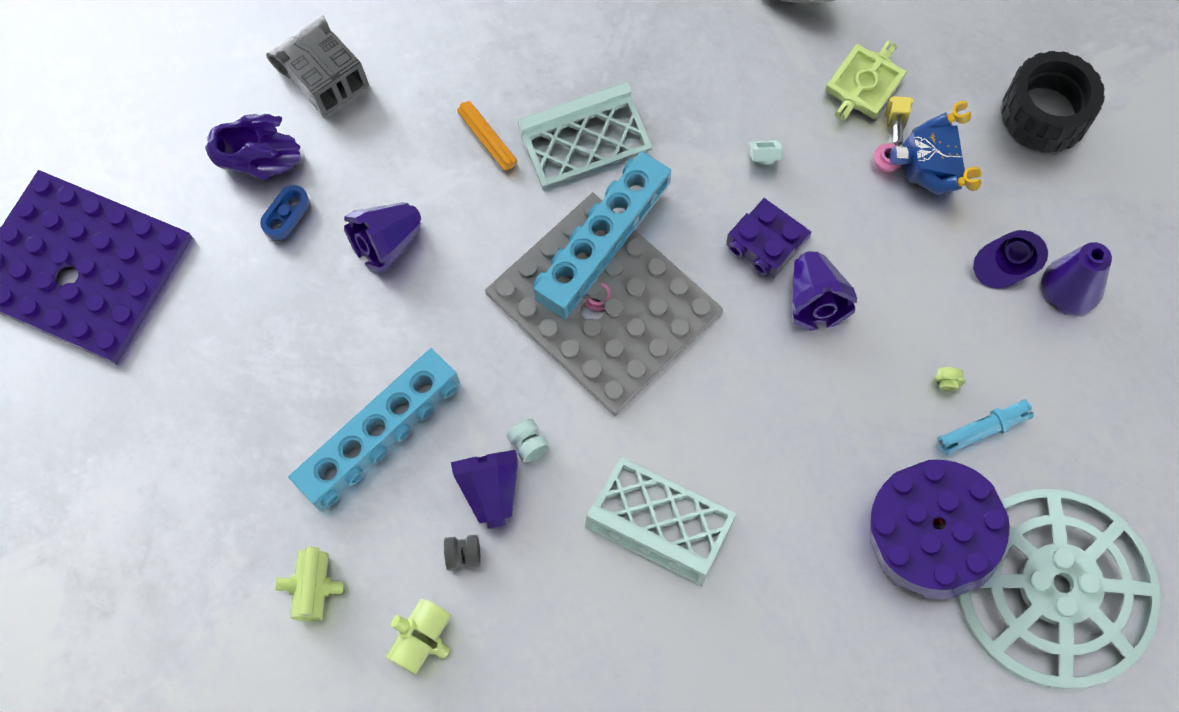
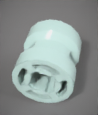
(527, 440)

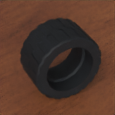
(1061, 73)

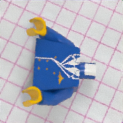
(935, 154)

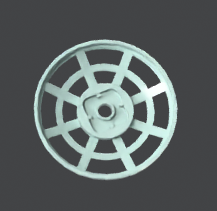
(1069, 608)

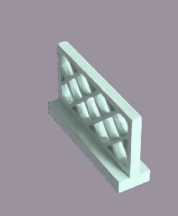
(581, 111)
(652, 545)

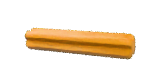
(487, 135)

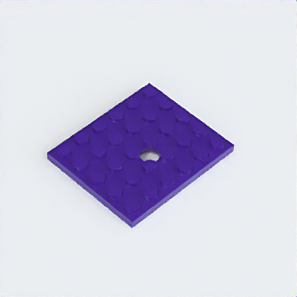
(118, 258)

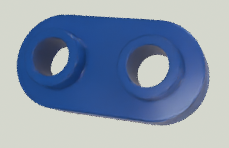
(283, 213)

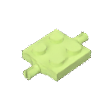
(865, 81)

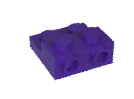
(767, 238)

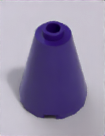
(1077, 279)

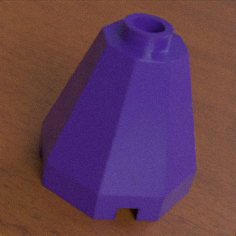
(382, 232)
(820, 292)
(489, 485)

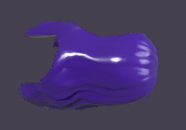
(253, 146)

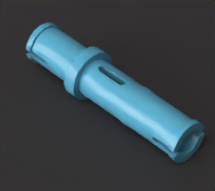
(996, 422)

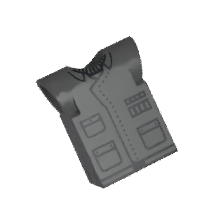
(320, 66)

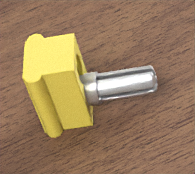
(897, 115)

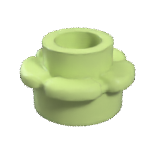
(949, 378)

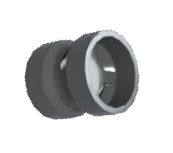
(454, 552)

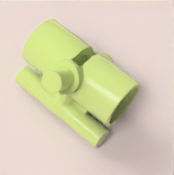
(309, 585)
(419, 636)

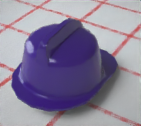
(1010, 259)

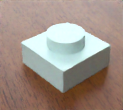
(766, 151)

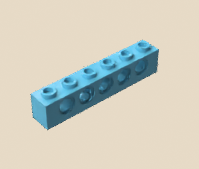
(564, 297)
(357, 432)

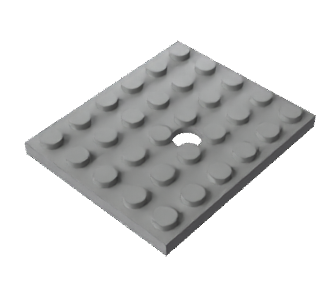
(644, 324)

